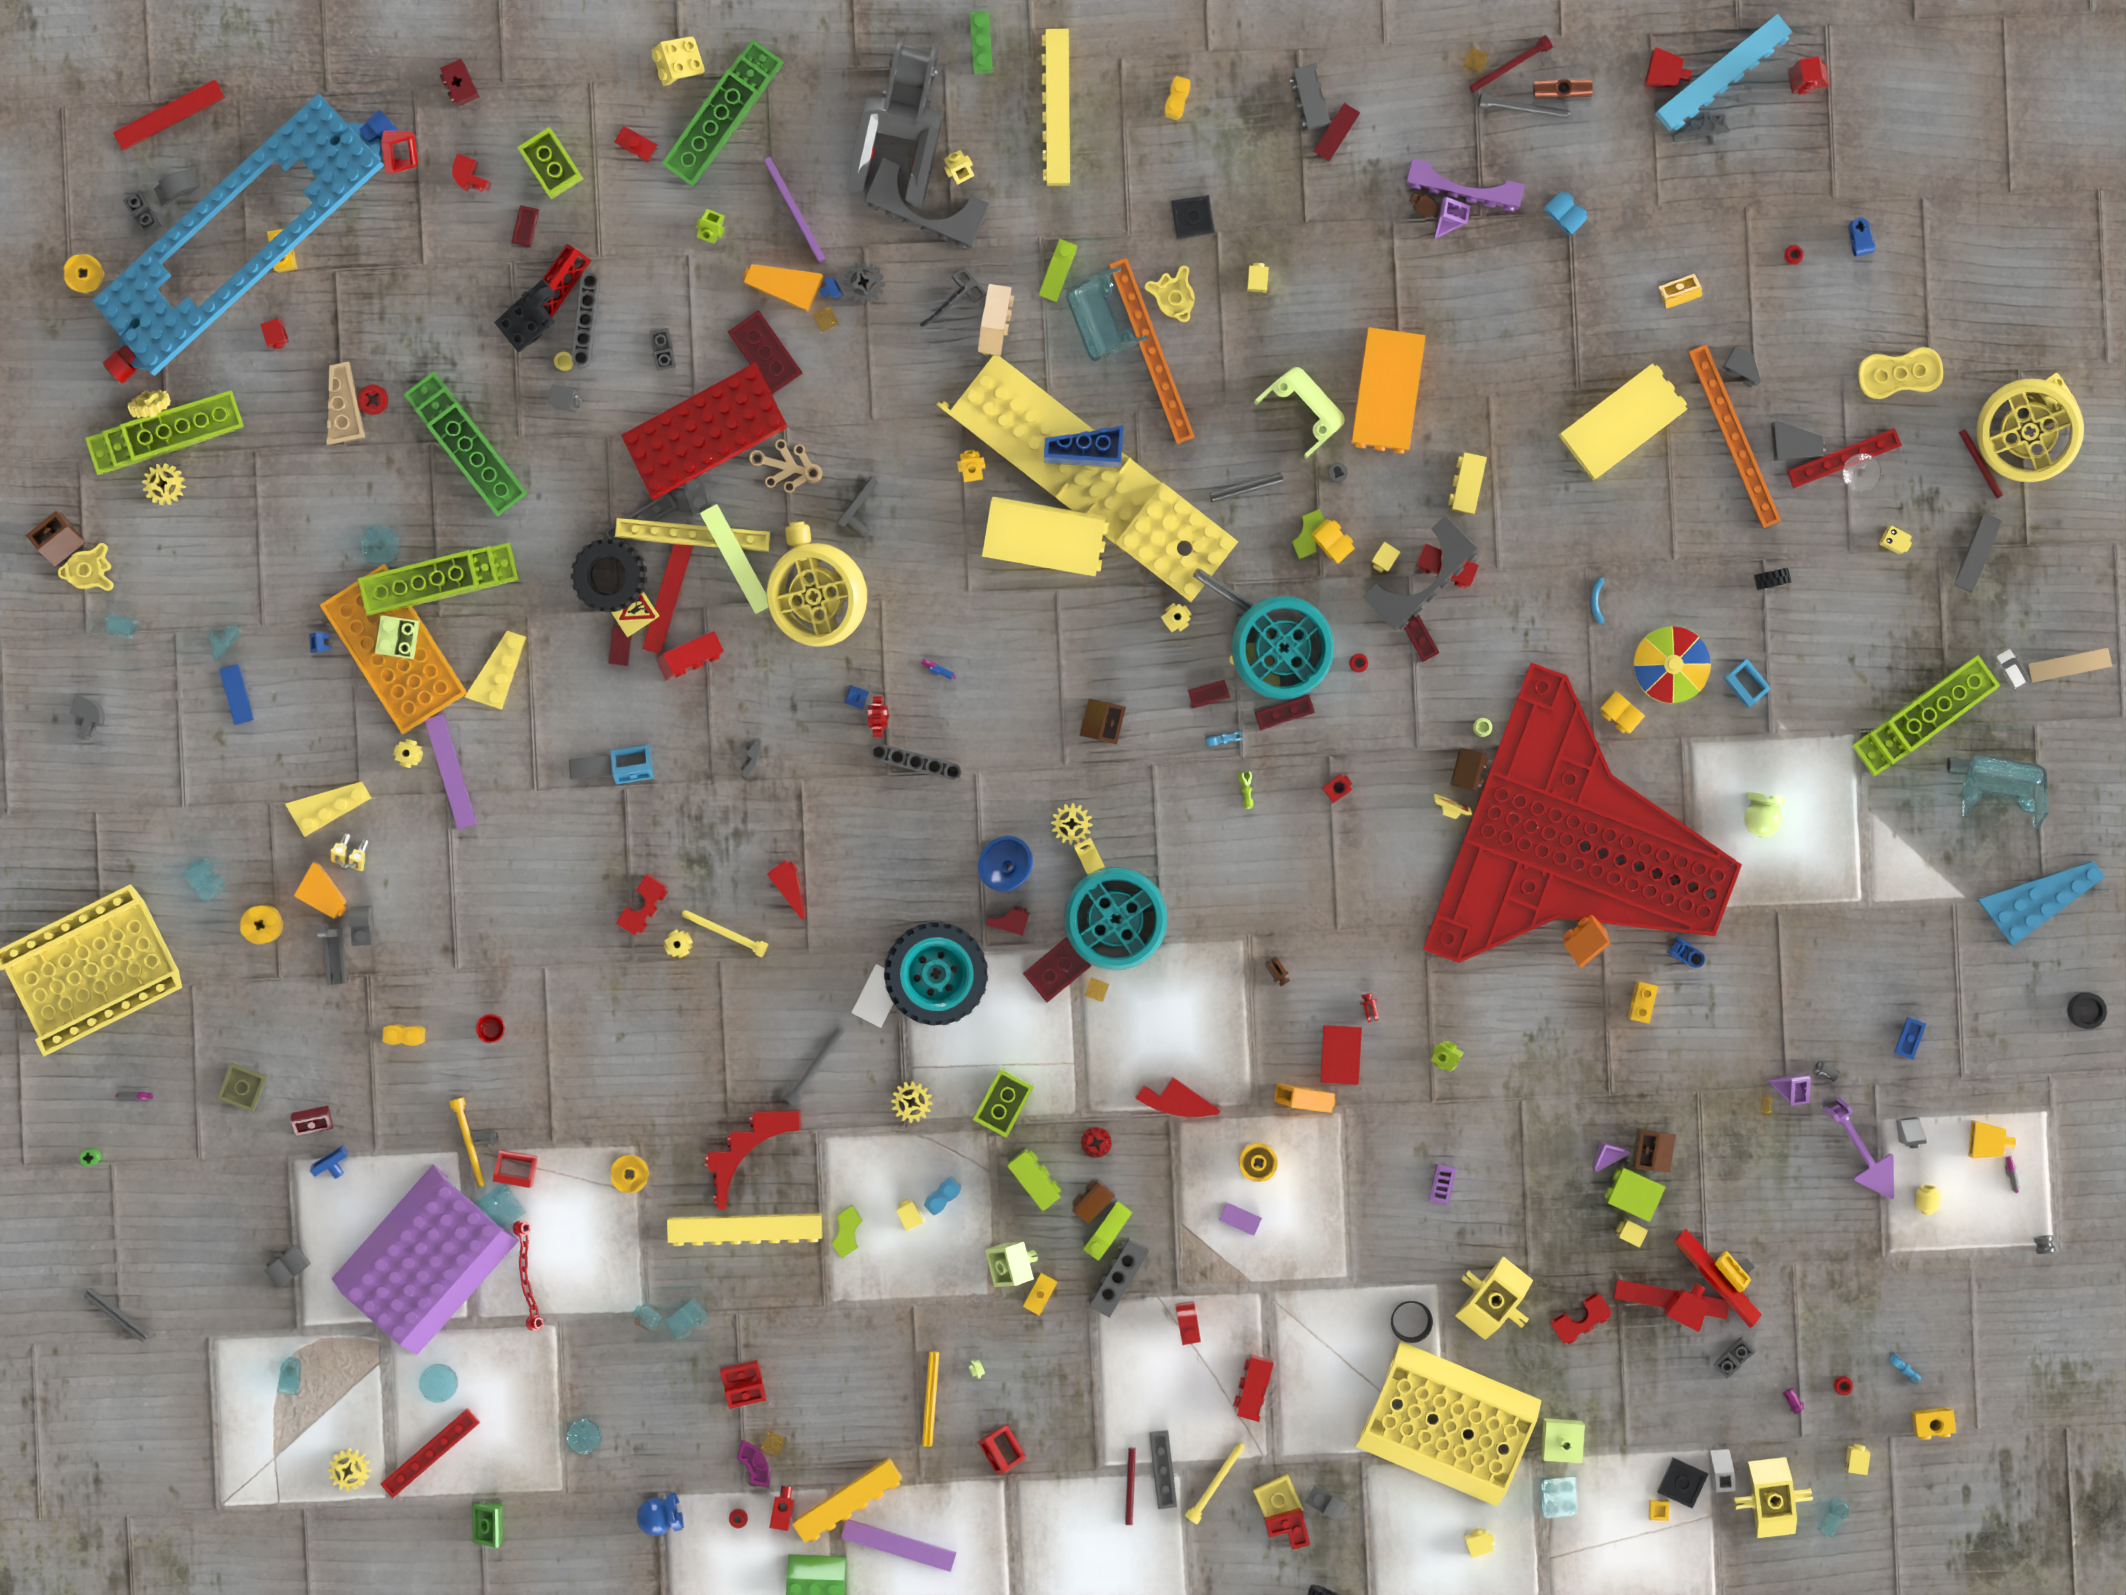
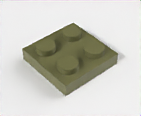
(242, 1087)

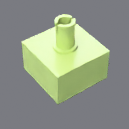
(1010, 1264)
(1562, 1440)

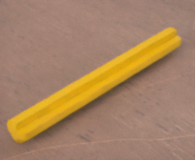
(930, 1398)

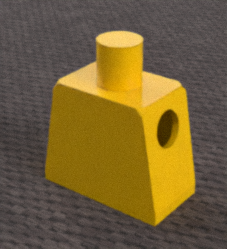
(1988, 1140)

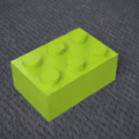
(550, 163)
(1003, 1102)
(1035, 1178)

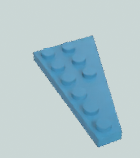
(2031, 904)

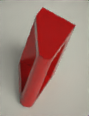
(388, 140)
(514, 1179)
(993, 1453)

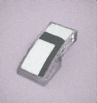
(2012, 668)

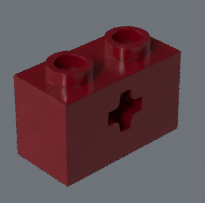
(458, 71)

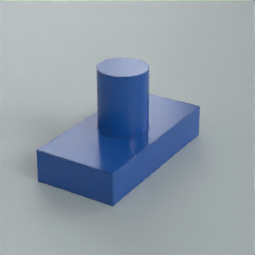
(330, 1162)

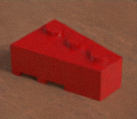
(1808, 75)
(690, 656)
(1253, 1387)

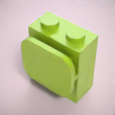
(1634, 1193)

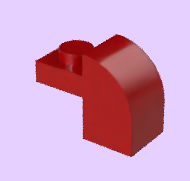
(463, 174)
(1188, 1323)

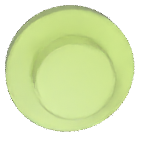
(1482, 727)
(976, 1369)

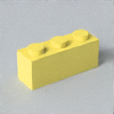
(1467, 483)

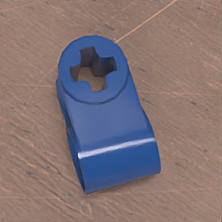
(1861, 240)
(1685, 952)

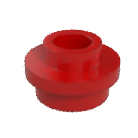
(1799, 254)
(1363, 667)
(1845, 1391)
(738, 1512)

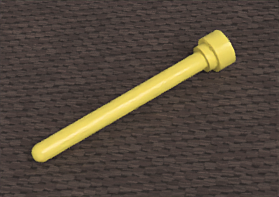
(758, 947)
(1194, 1513)

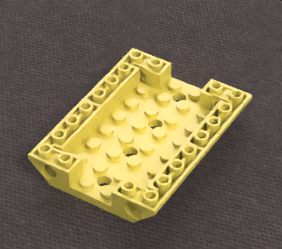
(1461, 1402)

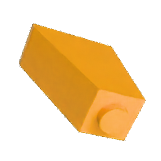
(321, 892)
(1304, 1098)

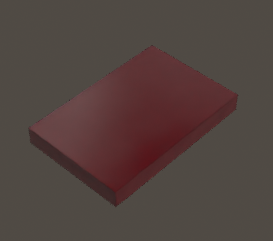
(1056, 970)

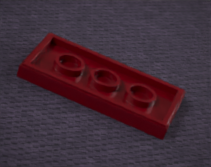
(762, 346)

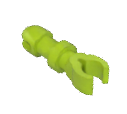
(1248, 802)

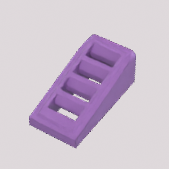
(1443, 1168)

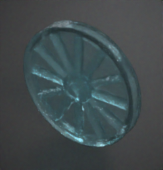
(584, 1436)

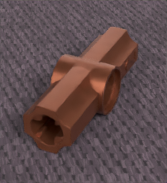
(1550, 89)

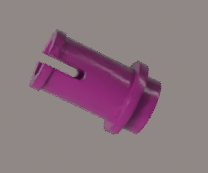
(1793, 1401)

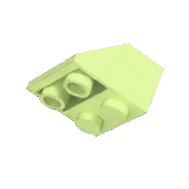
(397, 637)

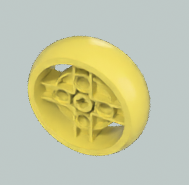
(2047, 437)
(781, 604)

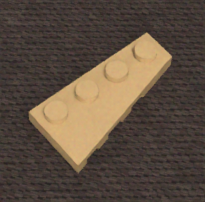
(344, 414)

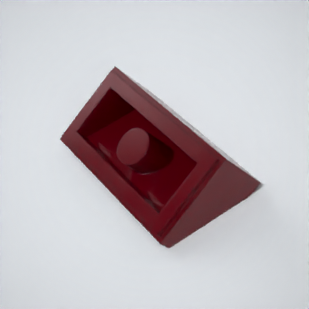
(311, 1120)

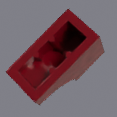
(1012, 922)

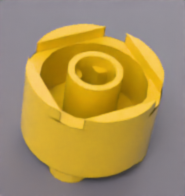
(271, 919)
(1255, 1172)

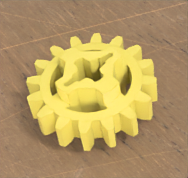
(149, 403)
(160, 475)
(1071, 832)
(903, 1098)
(341, 1466)

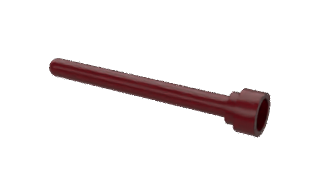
(1543, 44)

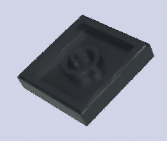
(1192, 217)
(1682, 1482)

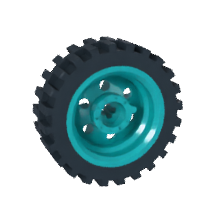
(943, 1005)

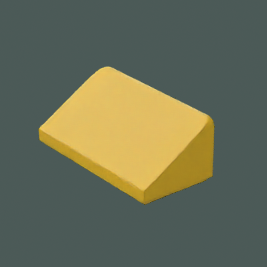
(1680, 291)

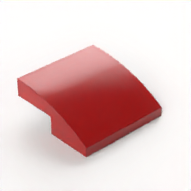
(743, 1384)

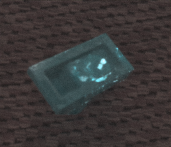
(221, 645)

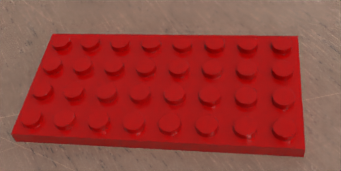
(704, 431)

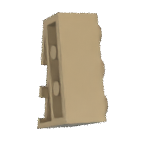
(994, 319)

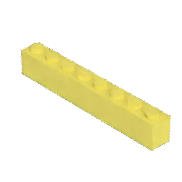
(1057, 107)
(744, 1228)

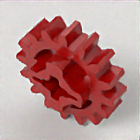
(878, 716)

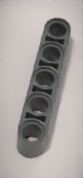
(582, 311)
(906, 761)

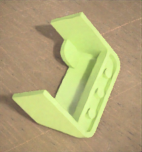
(1330, 416)

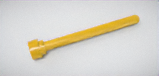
(458, 1106)

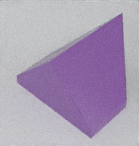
(1451, 216)
(1793, 1088)
(1607, 1155)

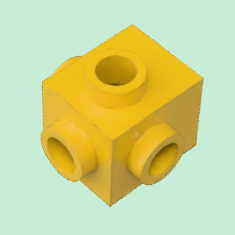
(971, 465)

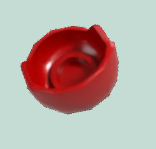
(490, 1028)

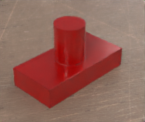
(635, 143)

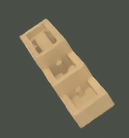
(2070, 665)

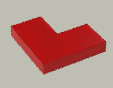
(1291, 1523)

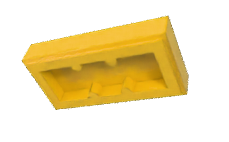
(1733, 1271)
(1040, 1293)

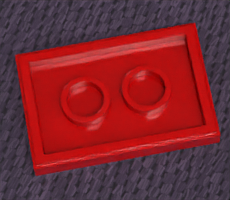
(1341, 1054)

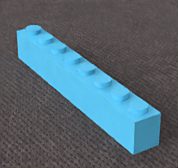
(1723, 72)

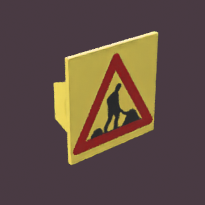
(636, 616)
(1452, 808)

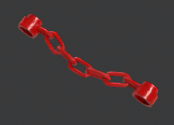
(533, 1322)

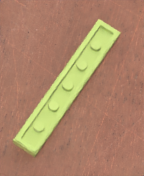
(735, 558)

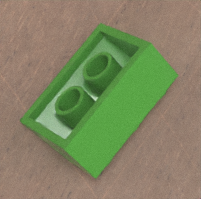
(815, 1575)

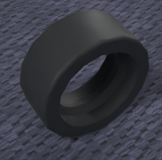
(2102, 1010)

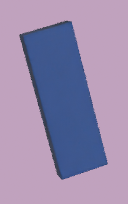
(236, 694)

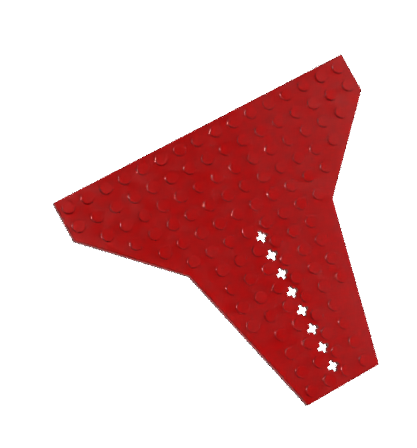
(1525, 835)

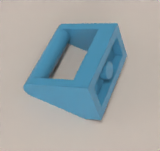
(1739, 690)
(633, 772)

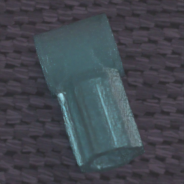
(1833, 1519)

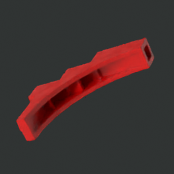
(725, 1162)

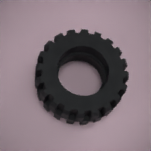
(583, 578)

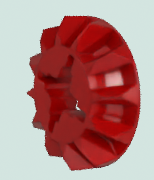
(363, 399)
(1100, 1134)

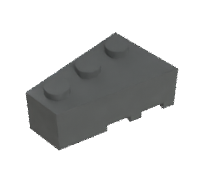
(1309, 97)

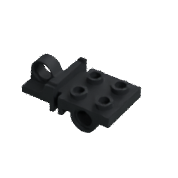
(527, 317)

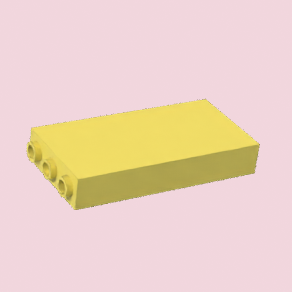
(1623, 421)
(1045, 536)

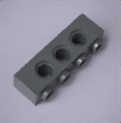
(1107, 1305)

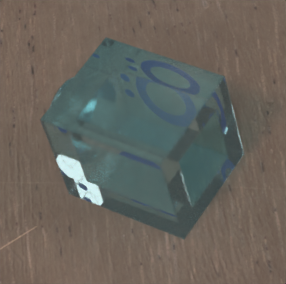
(121, 625)

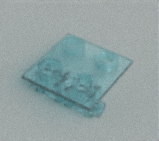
(501, 1206)
(1558, 1497)

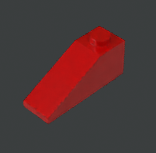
(788, 883)

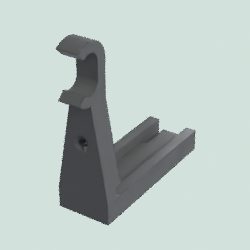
(333, 953)

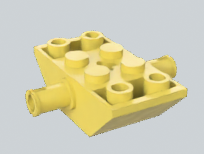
(1509, 1285)
(1767, 1480)

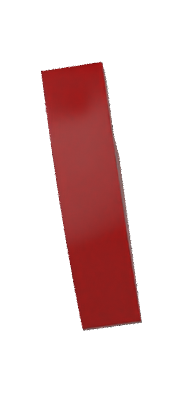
(1177, 1100)

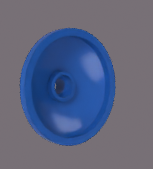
(998, 857)

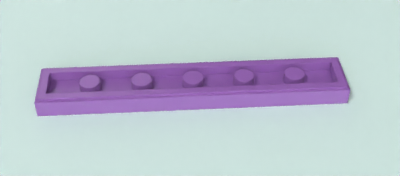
(794, 210)
(450, 771)
(898, 1545)

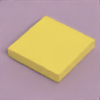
(1277, 1496)

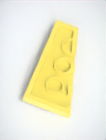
(496, 676)
(323, 808)

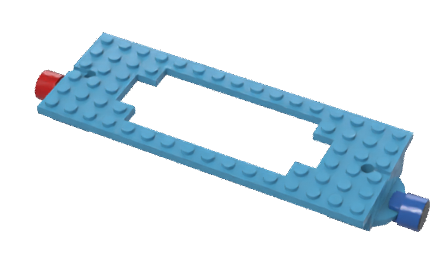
(340, 159)

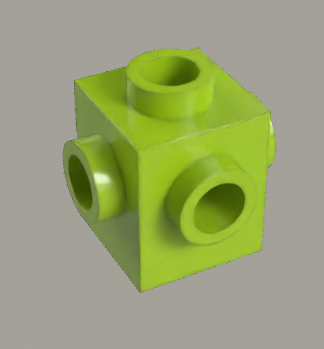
(710, 226)
(1446, 1055)

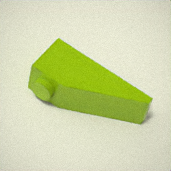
(1058, 270)
(1107, 1231)

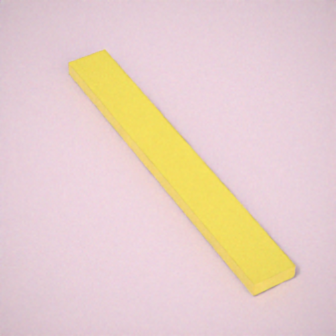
(686, 534)

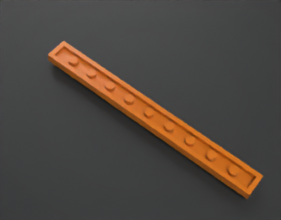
(1152, 352)
(1734, 436)

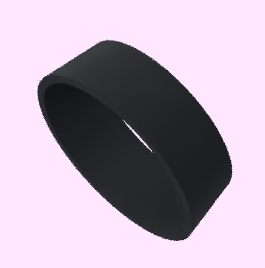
(1423, 1335)

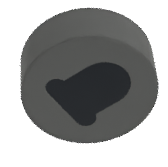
(1337, 472)

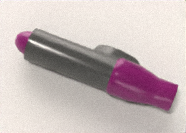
(134, 1095)
(2011, 1173)

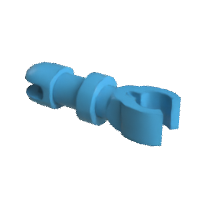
(1224, 738)
(1904, 1368)

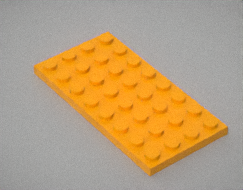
(406, 687)

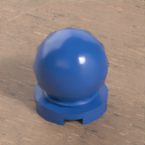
(659, 1515)

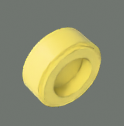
(563, 361)

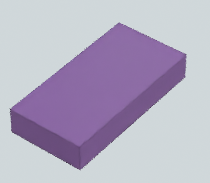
(1240, 1218)

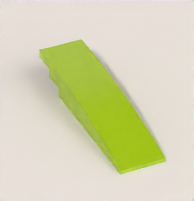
(164, 433)
(438, 578)
(1925, 716)

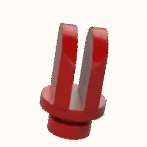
(1367, 1000)

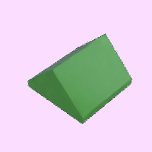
(487, 1524)

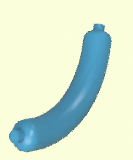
(1594, 600)

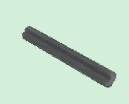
(1246, 487)
(1223, 590)
(115, 1314)

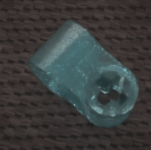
(289, 1380)

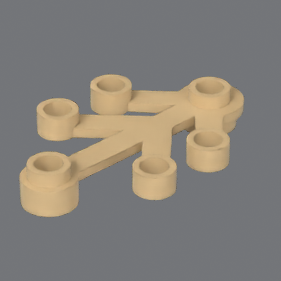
(789, 467)

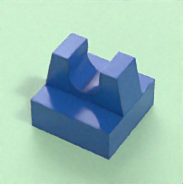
(831, 288)
(317, 642)
(856, 697)

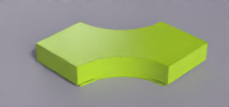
(1304, 544)
(845, 1240)

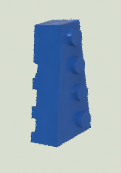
(1087, 448)

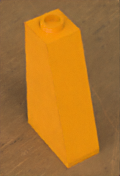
(788, 285)

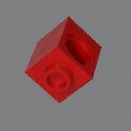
(274, 333)
(1329, 791)

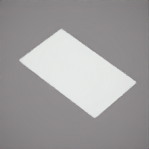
(874, 999)

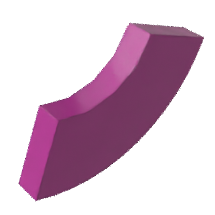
(756, 1464)

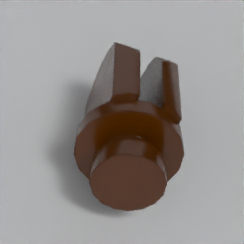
(1424, 204)
(1277, 971)

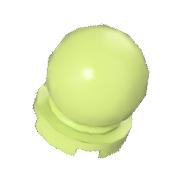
(1763, 815)

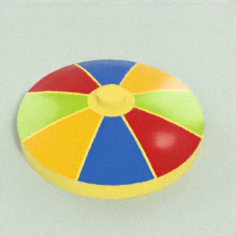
(1671, 664)

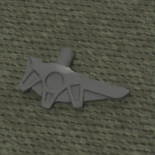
(1705, 127)

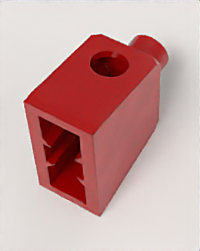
(1665, 70)
(1688, 1307)
(782, 1519)

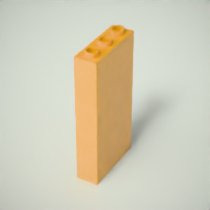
(1388, 390)

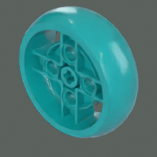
(1307, 675)
(1134, 921)

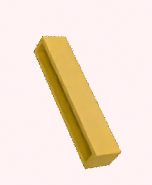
(846, 1500)

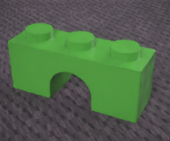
(981, 42)

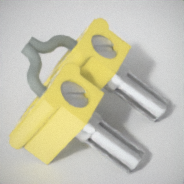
(356, 860)

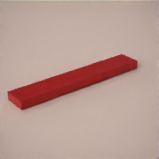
(169, 115)
(1835, 461)
(668, 597)
(1716, 1278)
(1663, 1297)
(430, 1453)

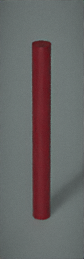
(1980, 463)
(1130, 1486)

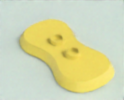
(1916, 371)

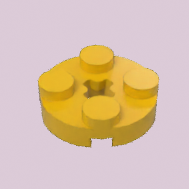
(94, 275)
(640, 1173)

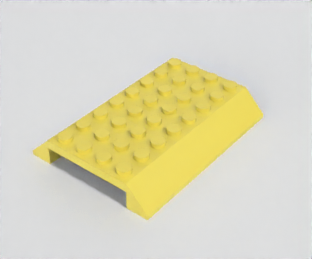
(90, 969)

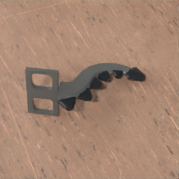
(959, 293)

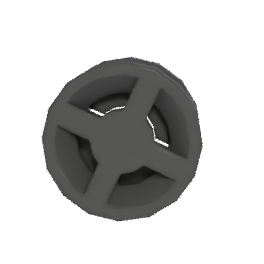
(2044, 1244)

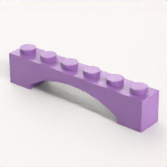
(1423, 176)

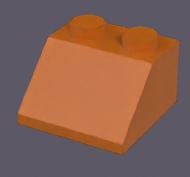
(1586, 940)

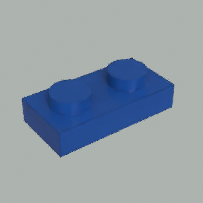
(1910, 1038)

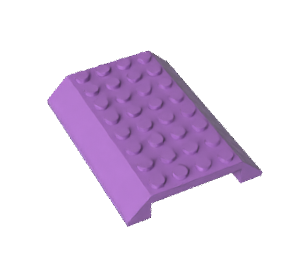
(423, 1261)

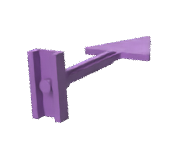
(1878, 1175)

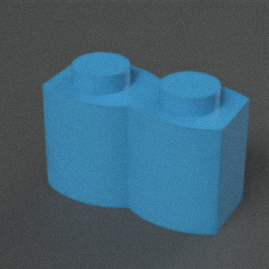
(1566, 213)
(938, 1199)

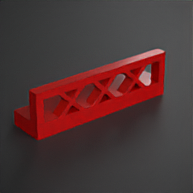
(558, 270)

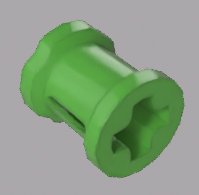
(92, 1152)

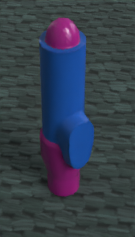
(936, 669)

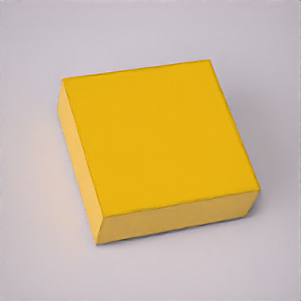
(1659, 1510)

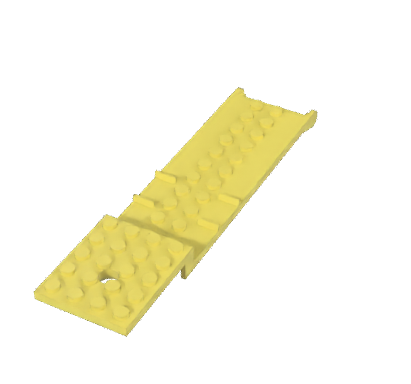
(1141, 511)

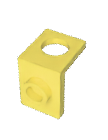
(1089, 856)

